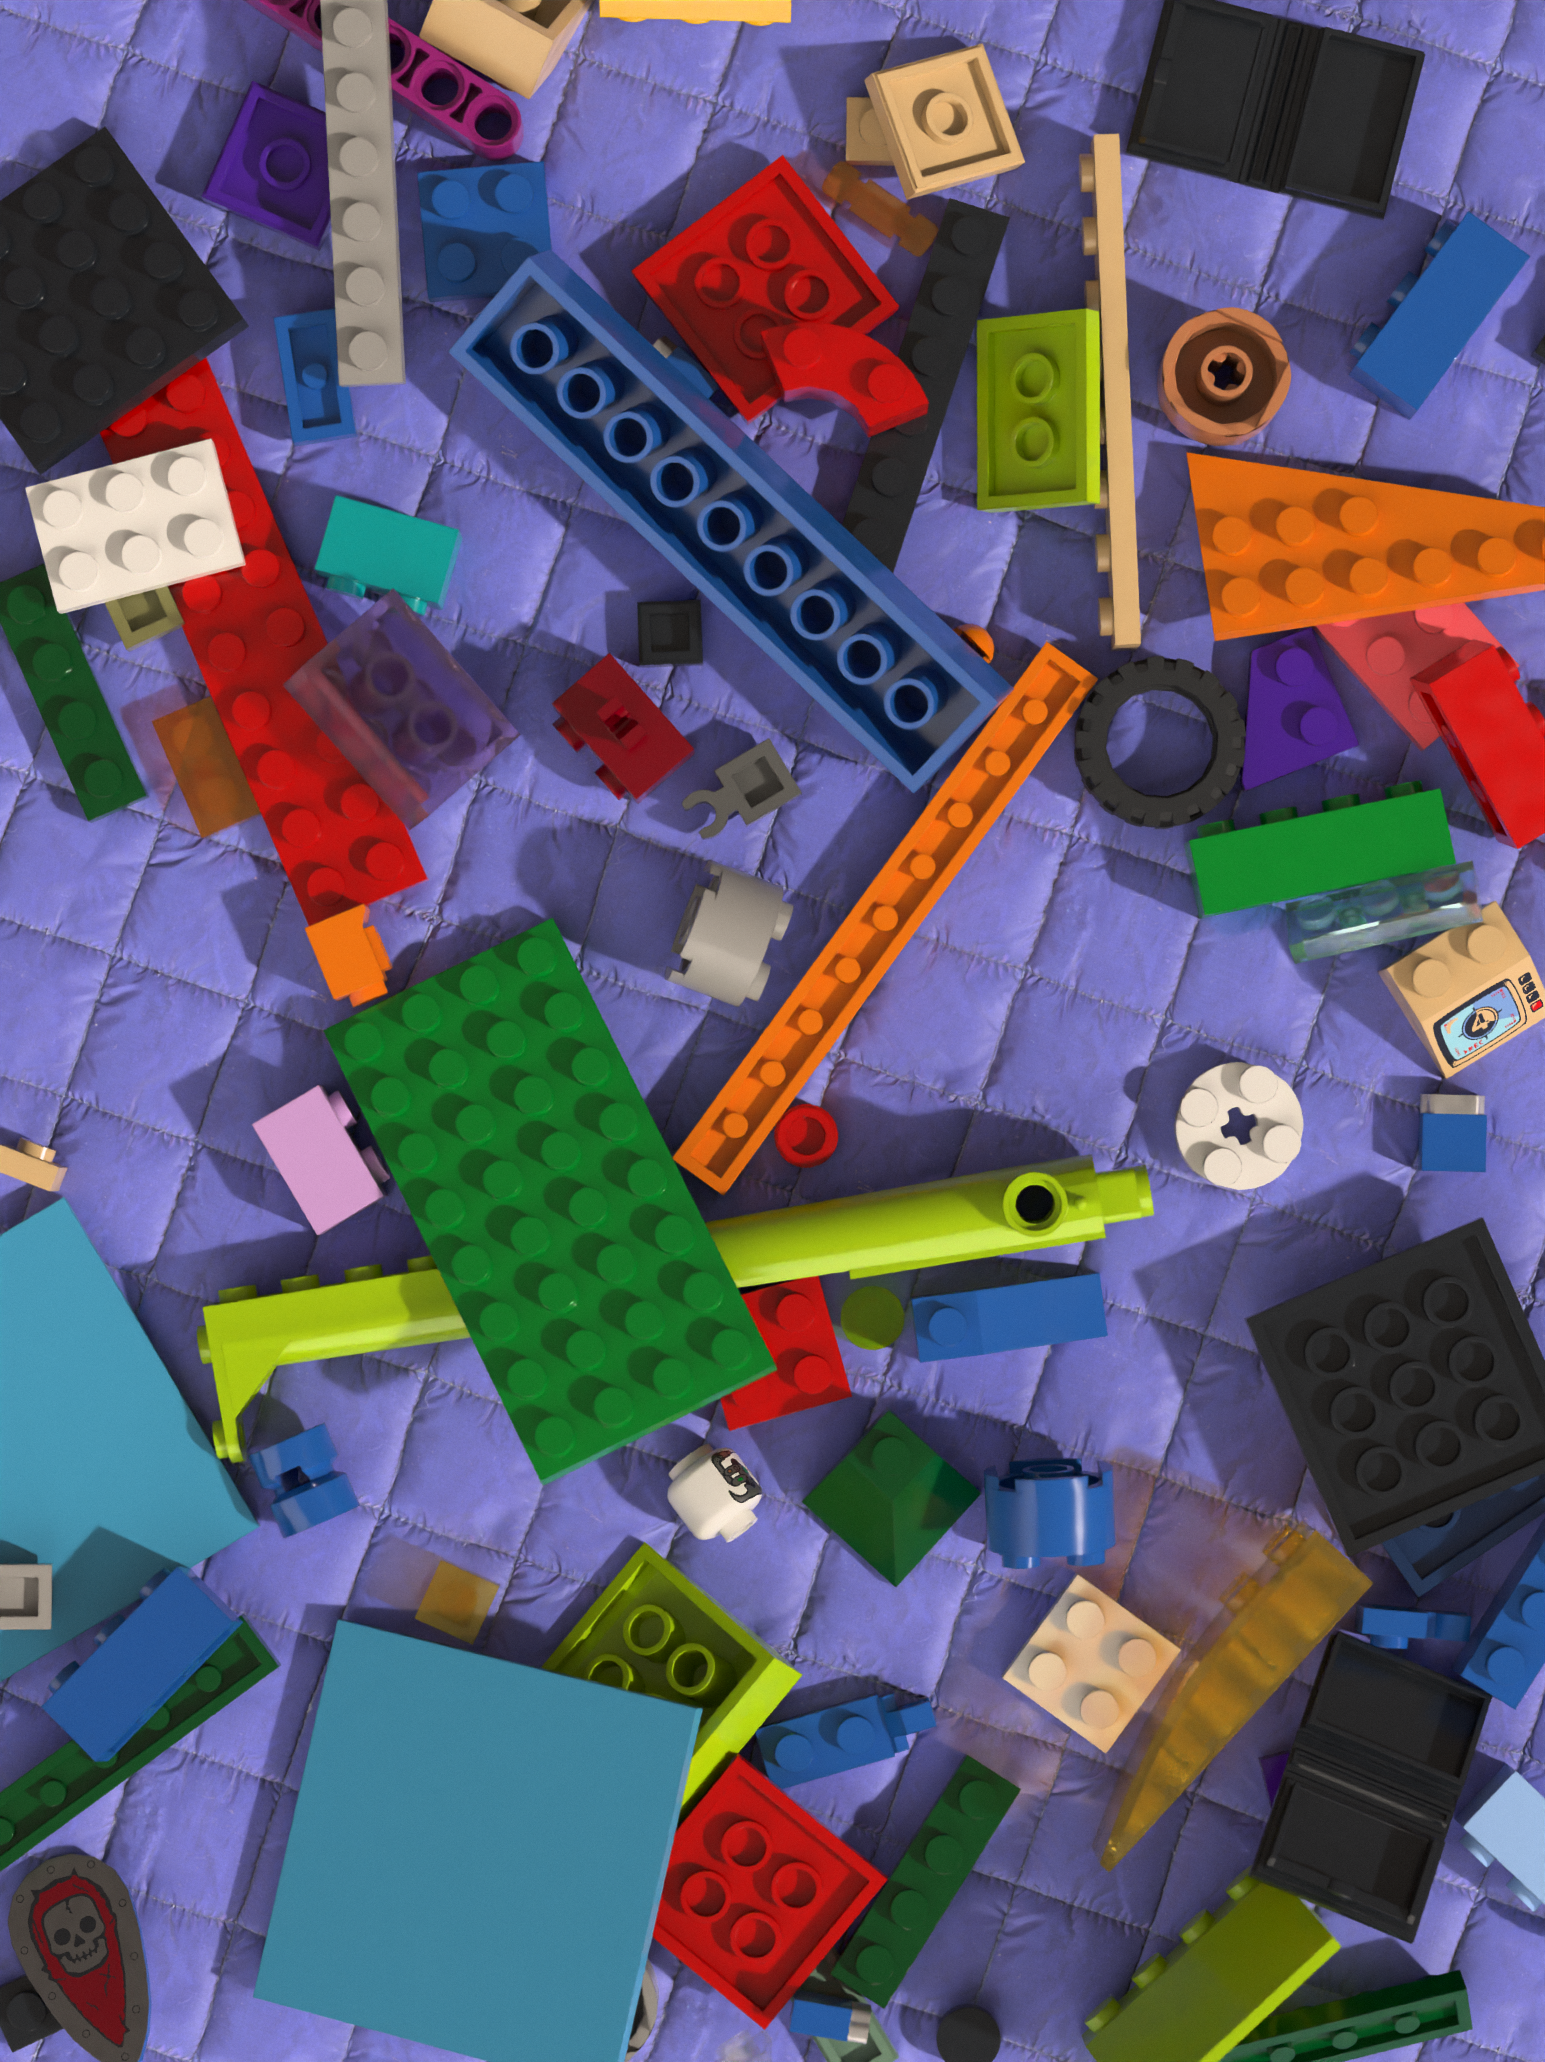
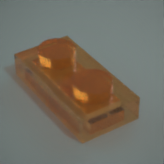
(206, 768)

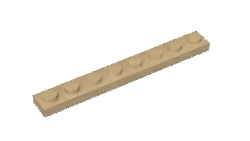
(1107, 294)

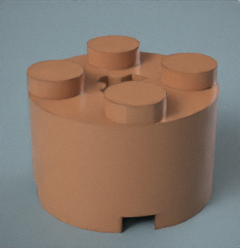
(1258, 365)

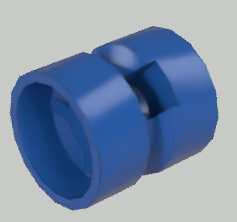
(310, 1503)

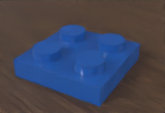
(481, 226)

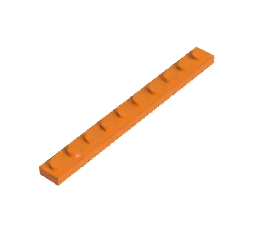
(884, 918)

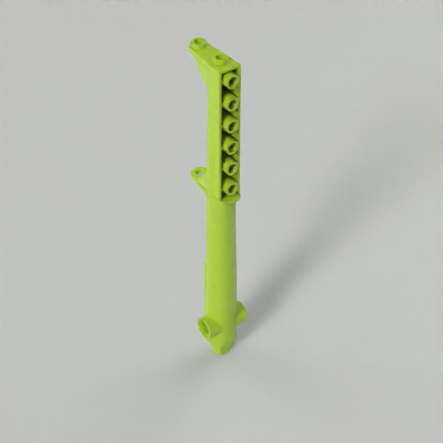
(857, 1233)

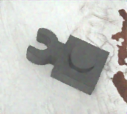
(751, 785)

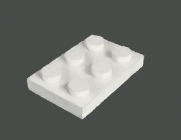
(135, 526)

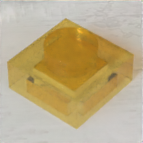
(457, 1601)

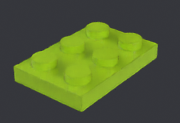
(1038, 411)

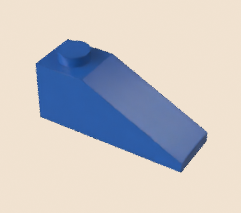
(1008, 1317)

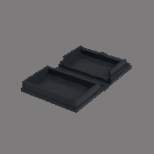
(1276, 104)
(1371, 1786)

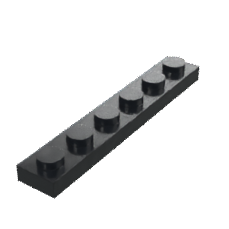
(934, 354)

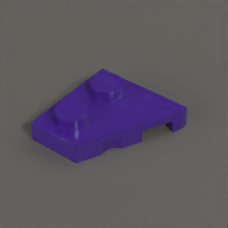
(1291, 711)

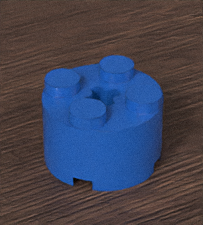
(1050, 1512)

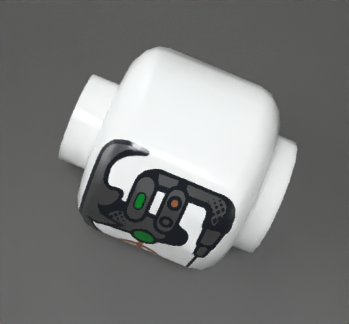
(714, 1493)

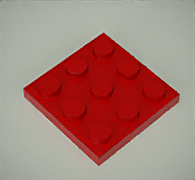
(756, 265)
(758, 1891)

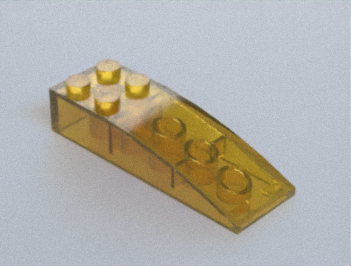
(1228, 1675)

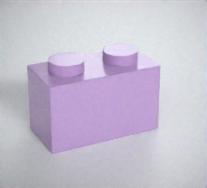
(322, 1159)

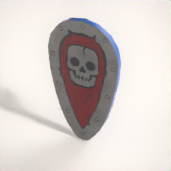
(85, 1954)

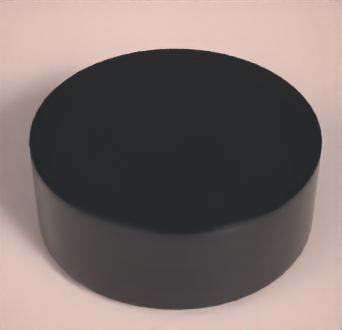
(968, 2035)

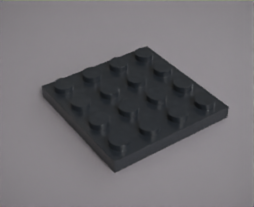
(96, 301)
(1409, 1385)

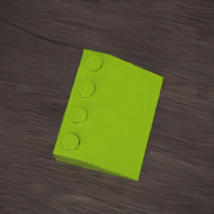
(678, 1643)
(1215, 1981)

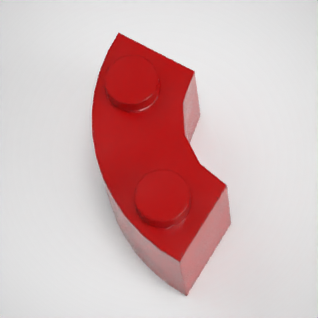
(844, 369)

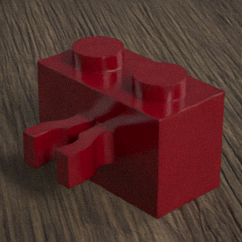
(621, 729)

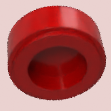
(806, 1135)

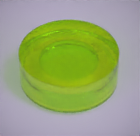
(872, 1317)

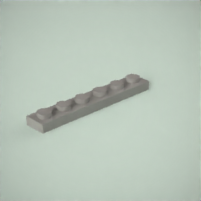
(363, 192)

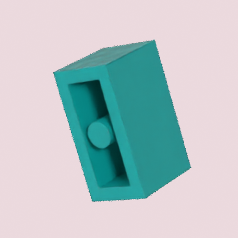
(387, 551)

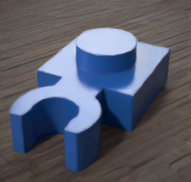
(1394, 1625)

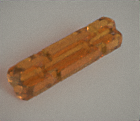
(880, 208)

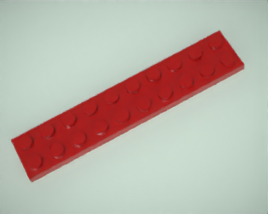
(248, 639)

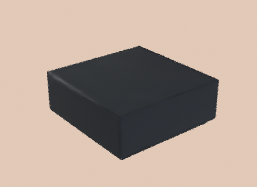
(670, 633)

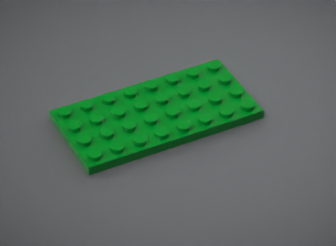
(549, 1201)

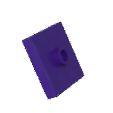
(275, 167)

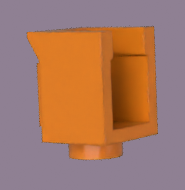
(351, 956)

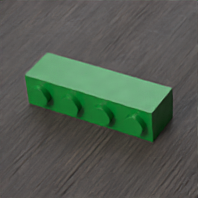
(1320, 851)

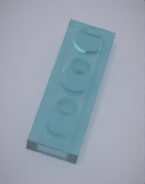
(1383, 912)

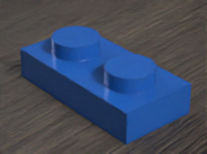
(309, 366)

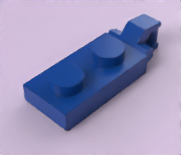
(840, 1737)

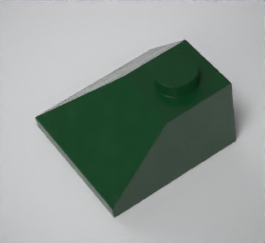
(891, 1497)

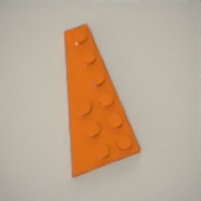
(1335, 548)

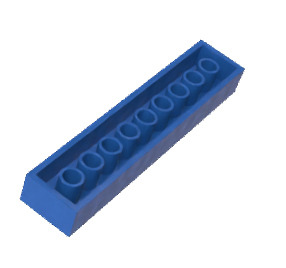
(730, 519)

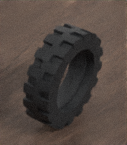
(1208, 696)

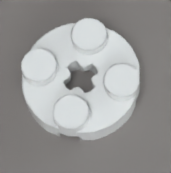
(1273, 1139)

